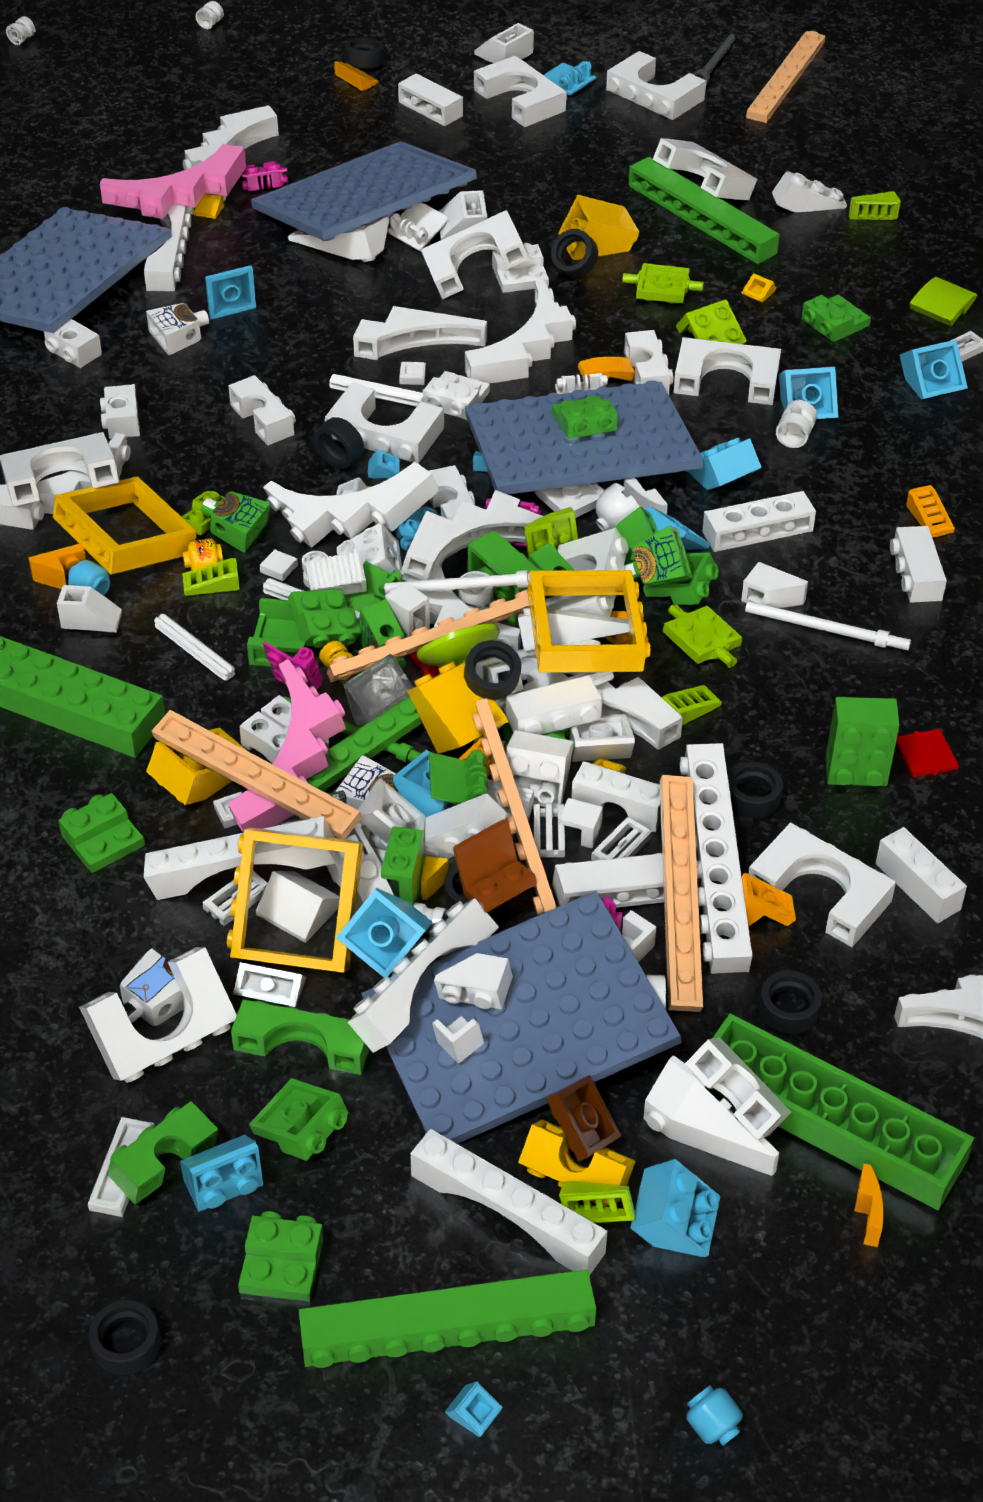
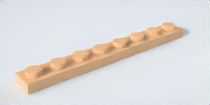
(785, 76)
(399, 647)
(255, 773)
(510, 798)
(680, 894)

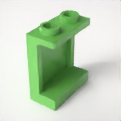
(275, 627)
(404, 863)

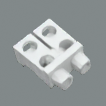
(270, 729)

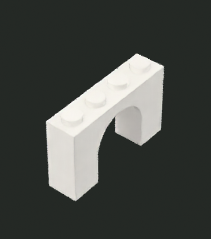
(543, 96)
(671, 100)
(721, 177)
(493, 234)
(702, 356)
(404, 440)
(84, 454)
(595, 552)
(496, 670)
(801, 853)
(205, 1012)

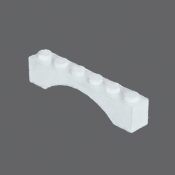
(164, 265)
(180, 868)
(388, 1011)
(562, 1232)

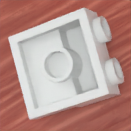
(522, 275)
(454, 393)

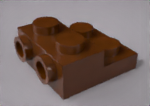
(583, 1117)

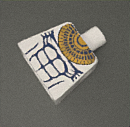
(176, 326)
(362, 779)

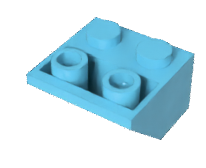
(726, 463)
(223, 1172)
(675, 1209)

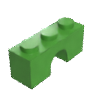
(182, 1132)

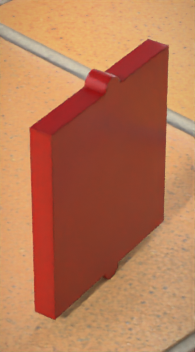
(926, 753)

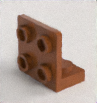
(491, 868)

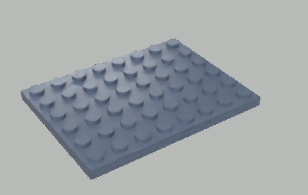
(363, 190)
(70, 265)
(531, 452)
(568, 1014)

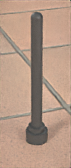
(704, 73)

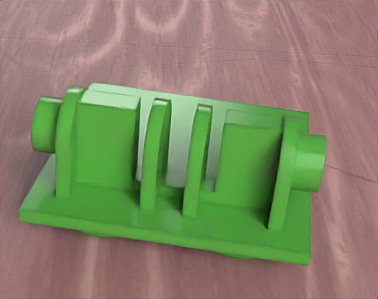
(375, 584)
(458, 779)

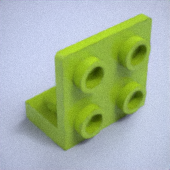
(713, 323)

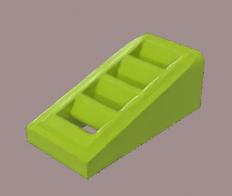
(889, 206)
(219, 578)
(694, 710)
(586, 1191)

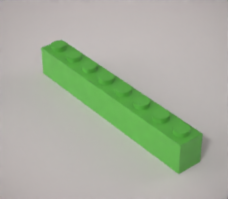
(704, 210)
(447, 1318)

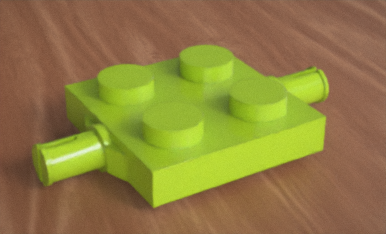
(662, 283)
(702, 635)

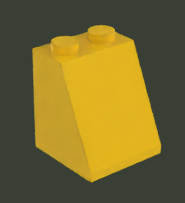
(604, 222)
(448, 706)

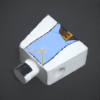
(151, 990)

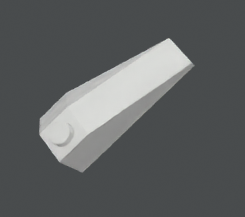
(361, 243)
(571, 627)
(693, 1116)

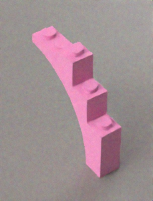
(185, 188)
(303, 751)

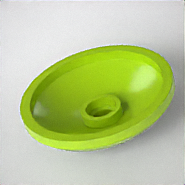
(456, 645)

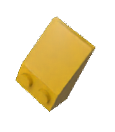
(185, 776)

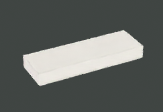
(106, 1195)

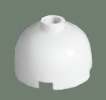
(613, 507)

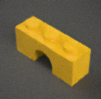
(548, 1155)

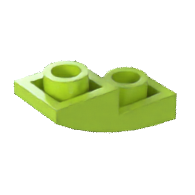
(195, 517)

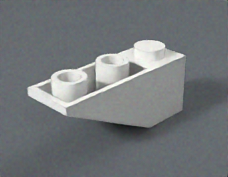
(803, 195)

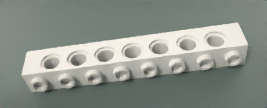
(735, 953)

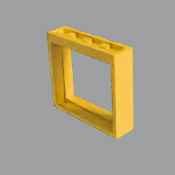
(71, 511)
(586, 657)
(347, 900)

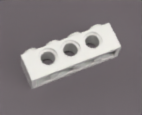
(758, 521)

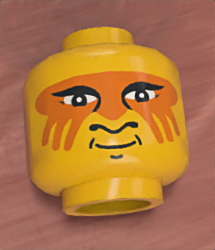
(202, 554)

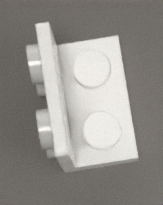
(376, 547)

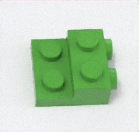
(834, 316)
(585, 416)
(692, 590)
(324, 617)
(100, 832)
(301, 1118)
(281, 1257)

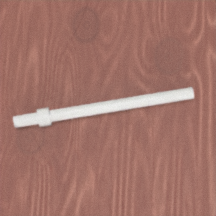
(520, 579)
(880, 638)

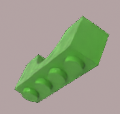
(264, 1026)

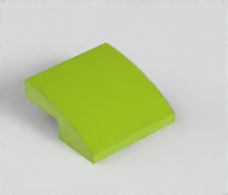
(942, 301)
(552, 528)

